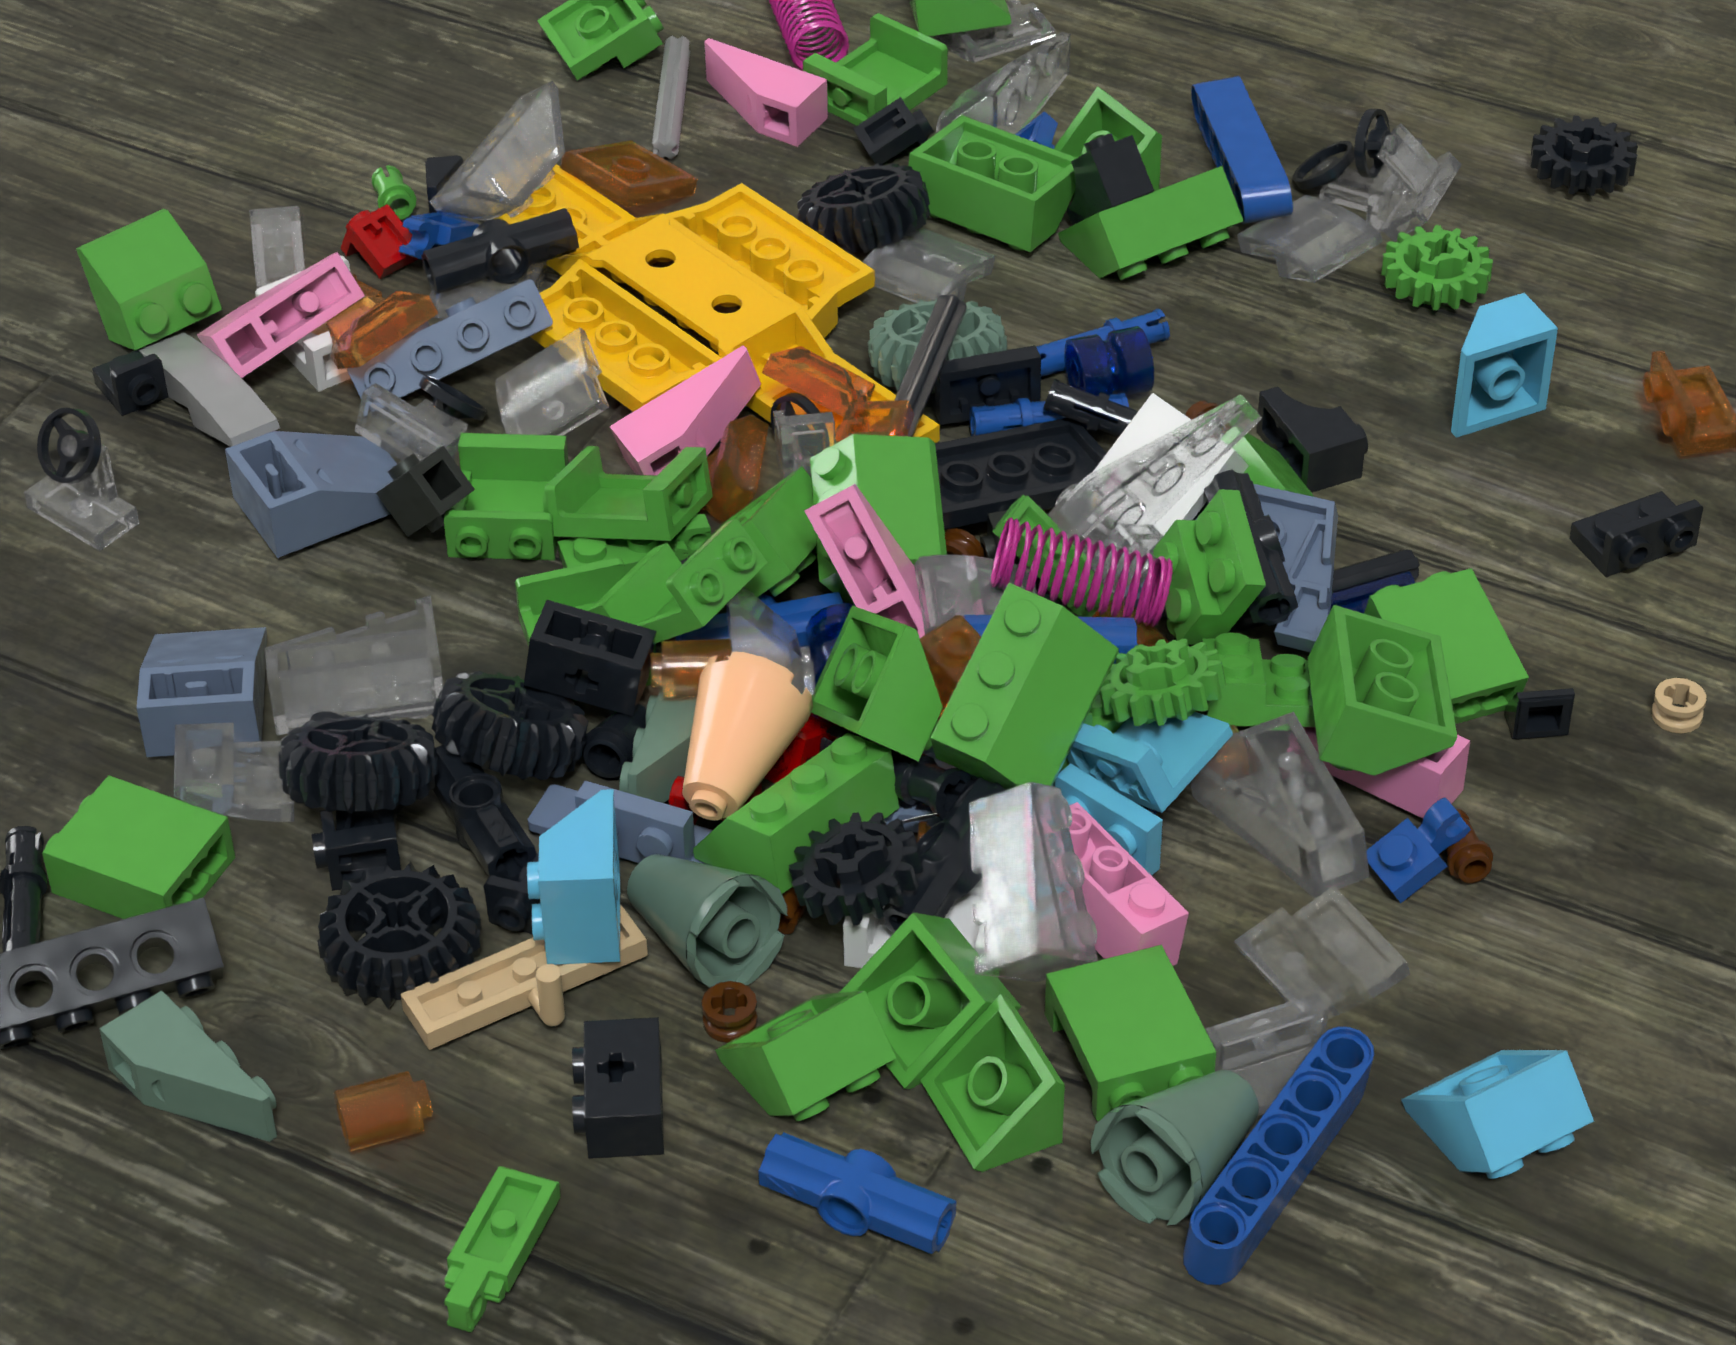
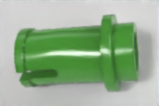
(394, 192)

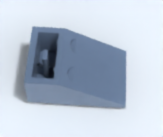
(307, 485)
(202, 681)

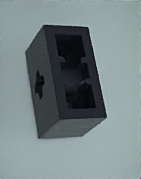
(589, 657)
(621, 1088)

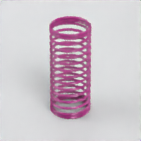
(792, 40)
(1152, 596)

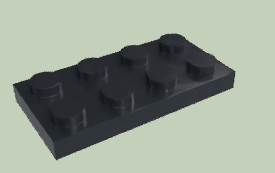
(998, 467)

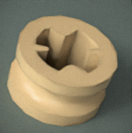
(1680, 692)

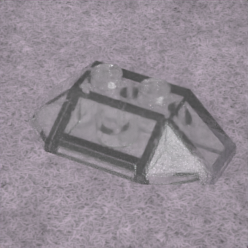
(509, 161)

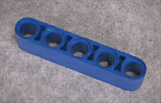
(1242, 149)
(1330, 1085)

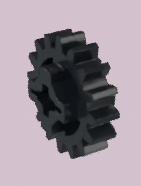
(1583, 155)
(856, 868)

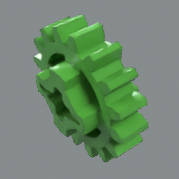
(1436, 267)
(1162, 682)

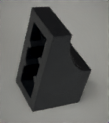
(1107, 176)
(1315, 441)

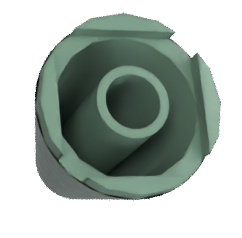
(710, 916)
(1173, 1144)

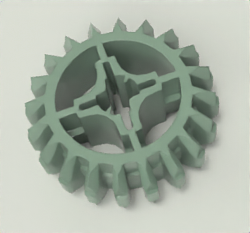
(899, 332)

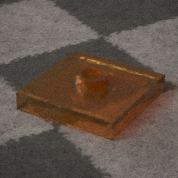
(628, 173)

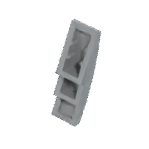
(211, 391)

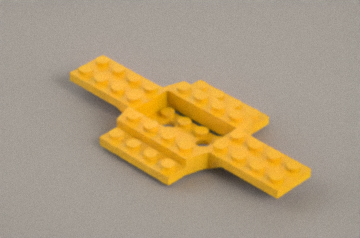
(723, 254)

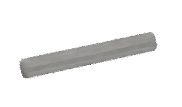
(671, 97)

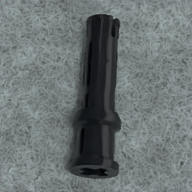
(918, 780)

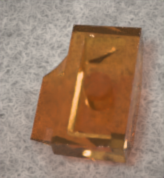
(375, 325)
(818, 379)
(736, 466)

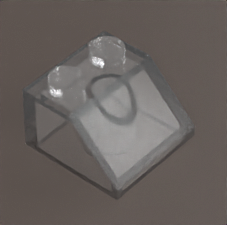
(764, 633)

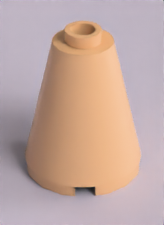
(739, 730)

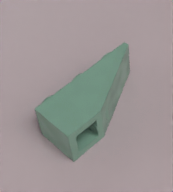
(660, 748)
(181, 1070)

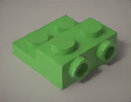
(598, 30)
(1213, 569)
(1257, 686)

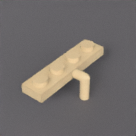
(506, 985)

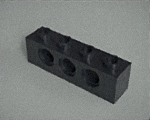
(179, 929)

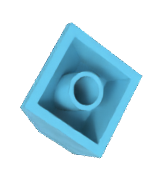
(1504, 365)
(579, 885)
(1502, 1110)

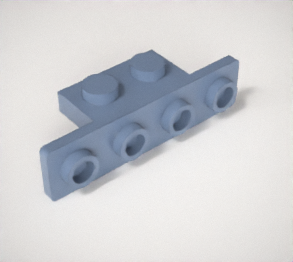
(456, 342)
(642, 824)

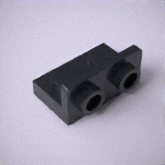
(986, 381)
(1637, 532)

